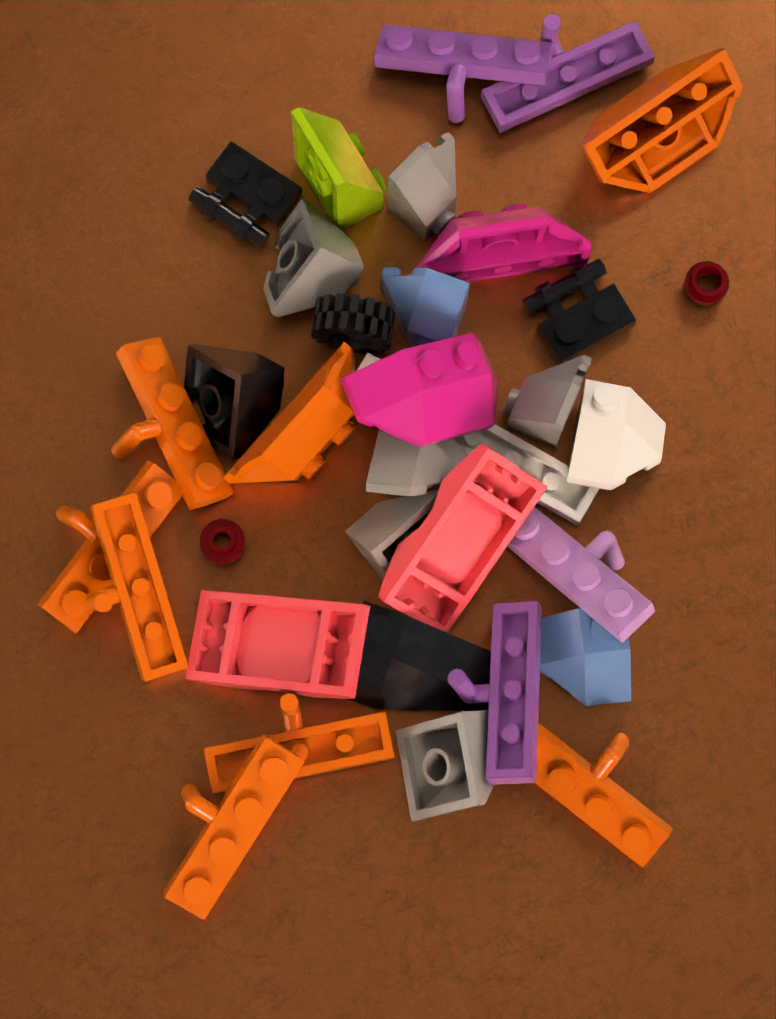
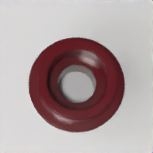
(710, 271)
(227, 554)

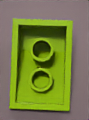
(335, 168)

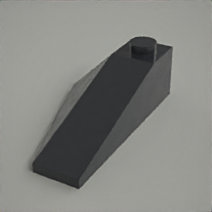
(409, 665)

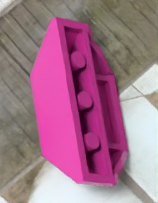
(505, 244)
(427, 391)

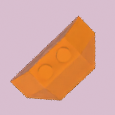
(664, 123)
(303, 429)

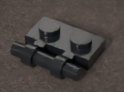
(254, 185)
(584, 324)

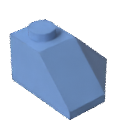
(425, 303)
(585, 659)

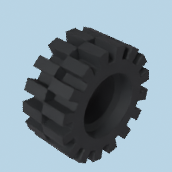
(353, 320)

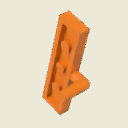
(171, 422)
(88, 567)
(136, 587)
(321, 746)
(597, 798)
(230, 825)

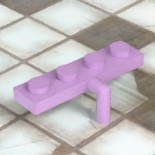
(582, 575)

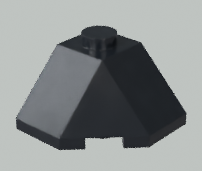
(235, 393)

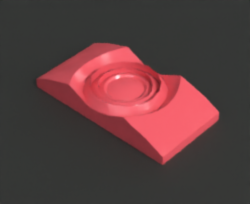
(460, 539)
(278, 644)

